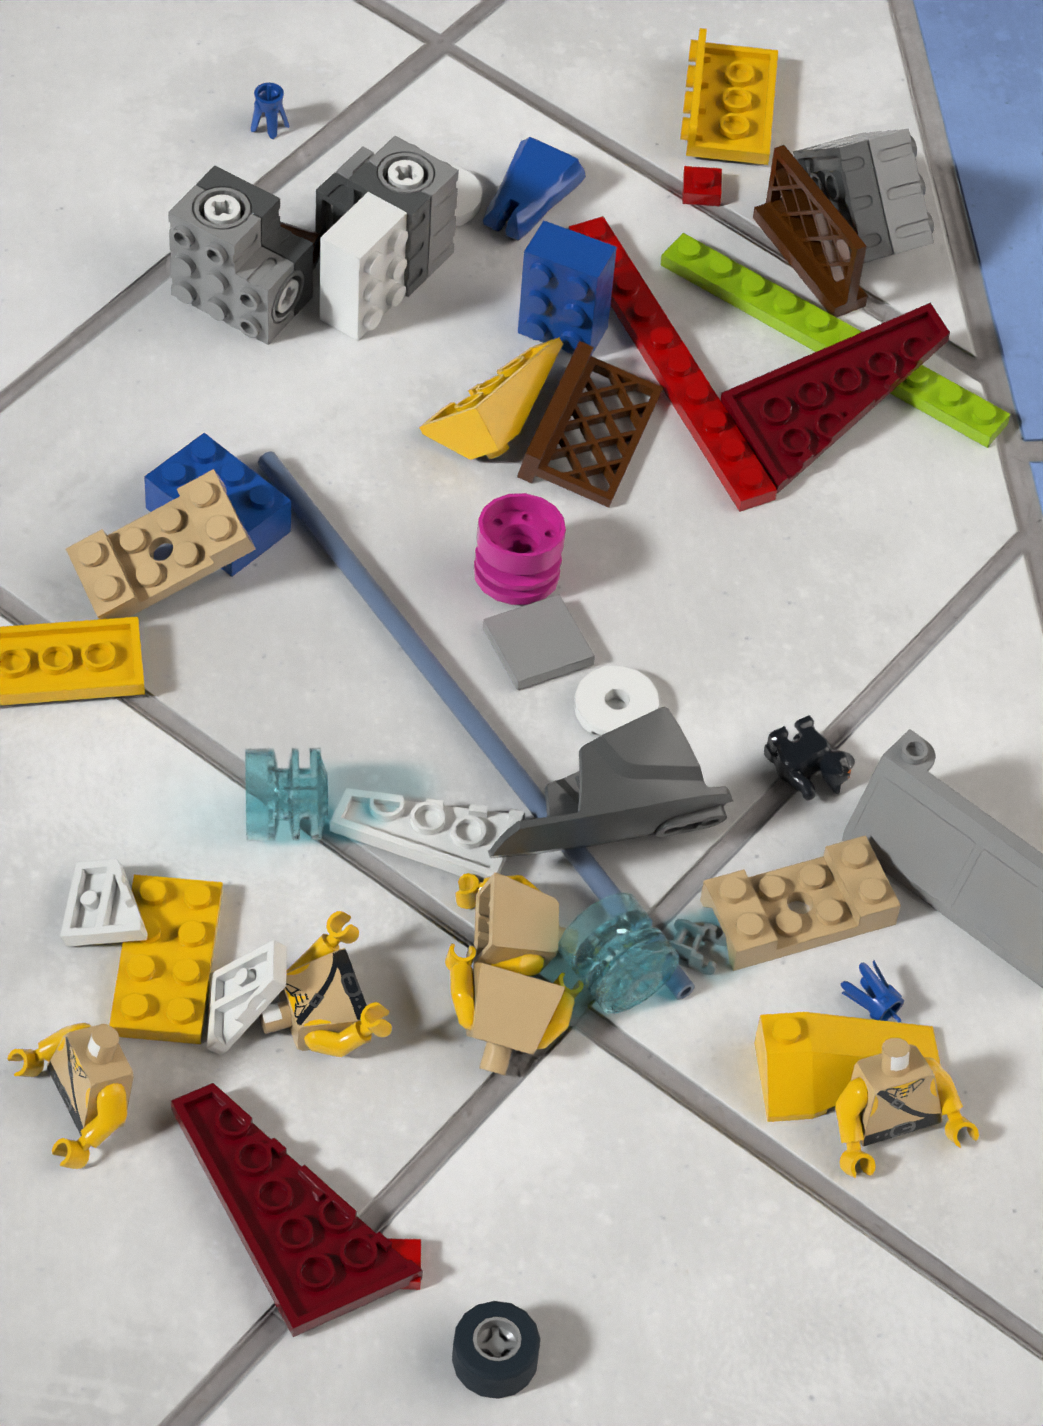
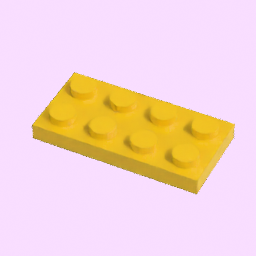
(70, 661)
(167, 977)

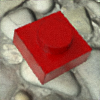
(702, 186)

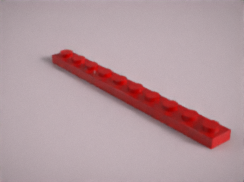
(682, 378)

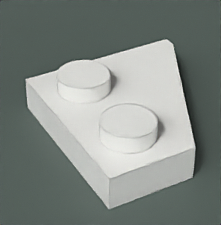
(101, 906)
(243, 992)

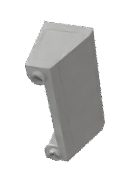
(953, 855)

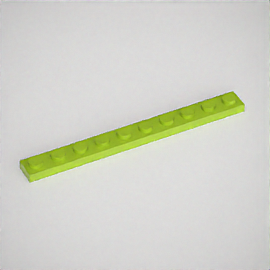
(819, 329)

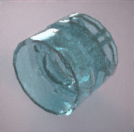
(284, 794)
(618, 953)

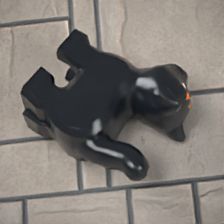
(806, 755)

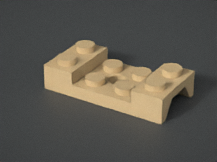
(121, 566)
(844, 895)

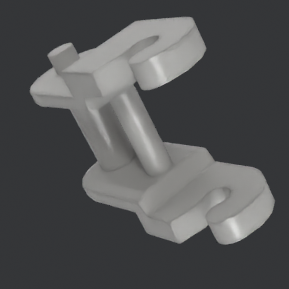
(700, 934)

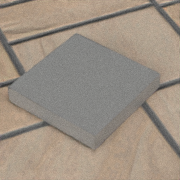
(538, 642)

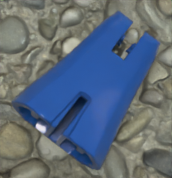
(532, 186)

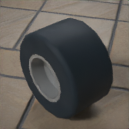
(496, 1330)

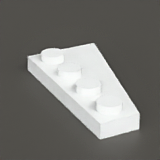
(425, 831)

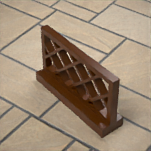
(805, 239)
(557, 421)

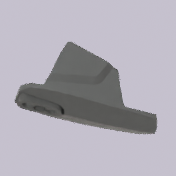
(626, 788)

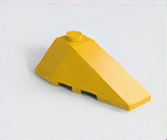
(496, 407)
(812, 1056)

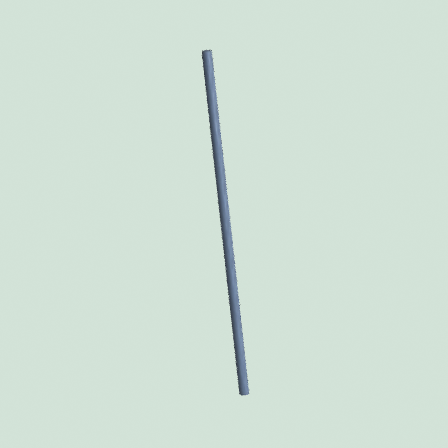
(441, 681)

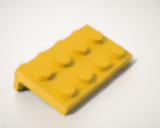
(729, 101)

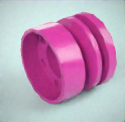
(519, 548)

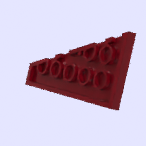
(814, 401)
(293, 1225)

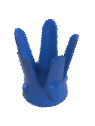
(269, 101)
(881, 998)

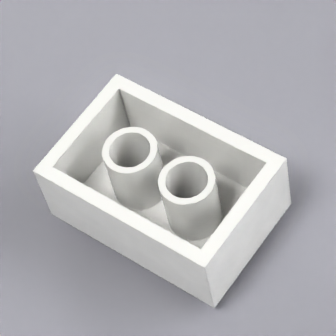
(363, 266)

